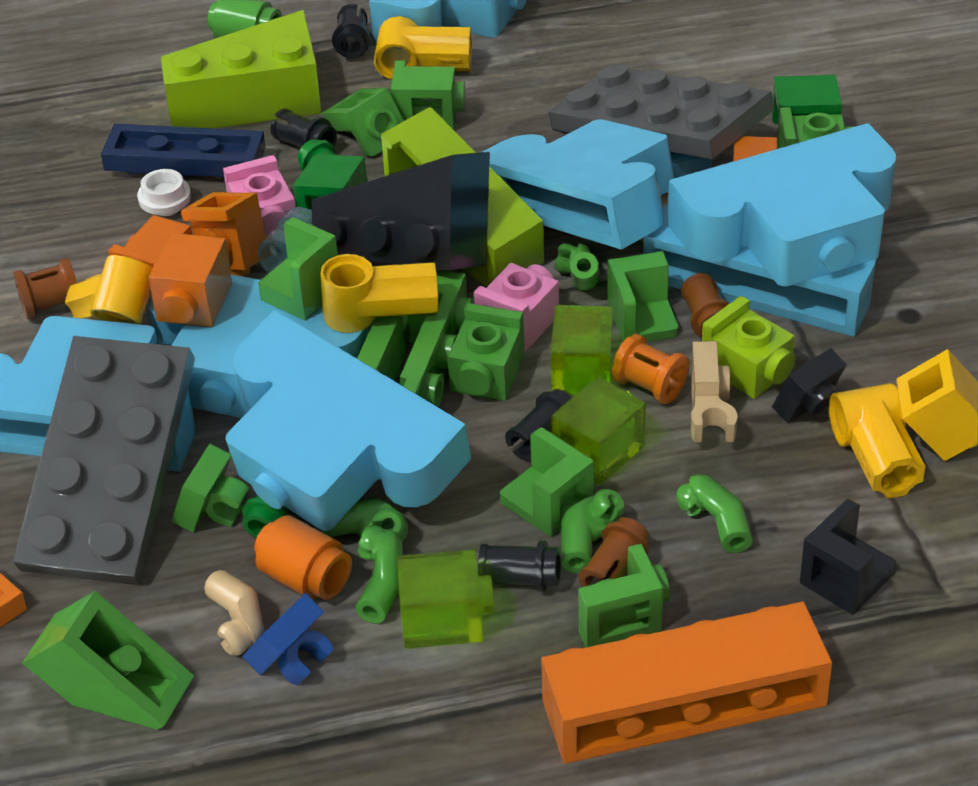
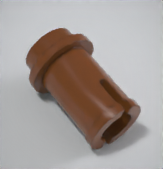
(702, 299)
(612, 555)

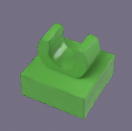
(210, 492)

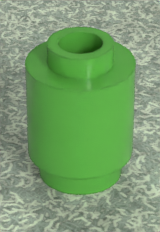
(235, 15)

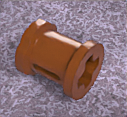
(44, 287)

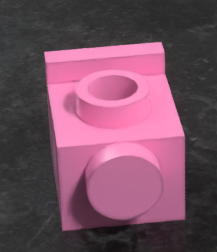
(265, 179)
(526, 291)

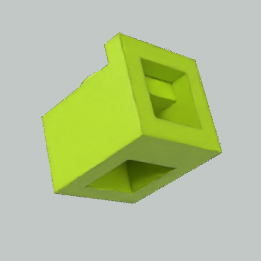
(751, 347)

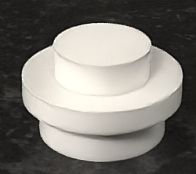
(163, 192)

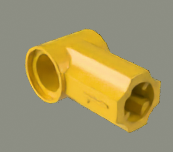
(422, 46)
(359, 292)
(113, 295)
(874, 428)

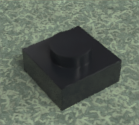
(810, 387)

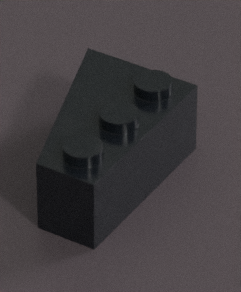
(414, 214)

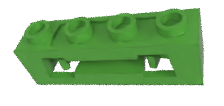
(432, 340)

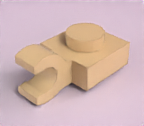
(708, 392)

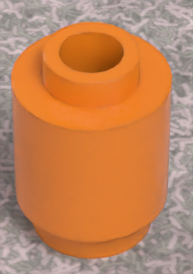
(302, 558)

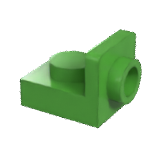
(367, 116)
(624, 605)

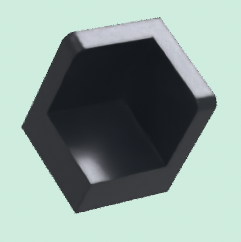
(841, 564)

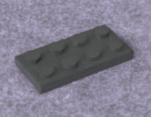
(693, 112)
(105, 460)

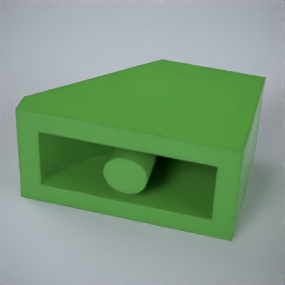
(108, 664)

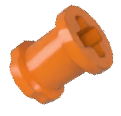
(650, 368)

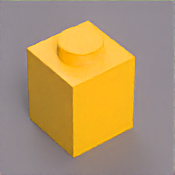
(941, 404)

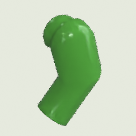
(580, 263)
(723, 505)
(370, 513)
(584, 525)
(383, 585)

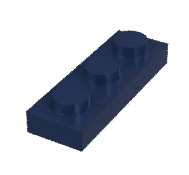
(181, 149)

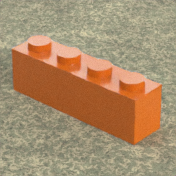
(685, 681)

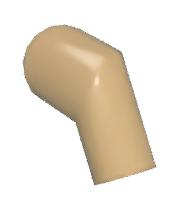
(243, 608)

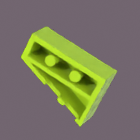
(244, 76)
(513, 227)

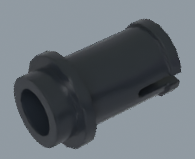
(351, 35)
(301, 129)
(540, 416)
(521, 564)

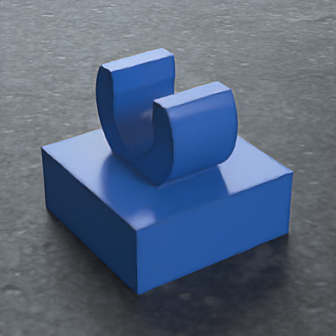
(287, 637)

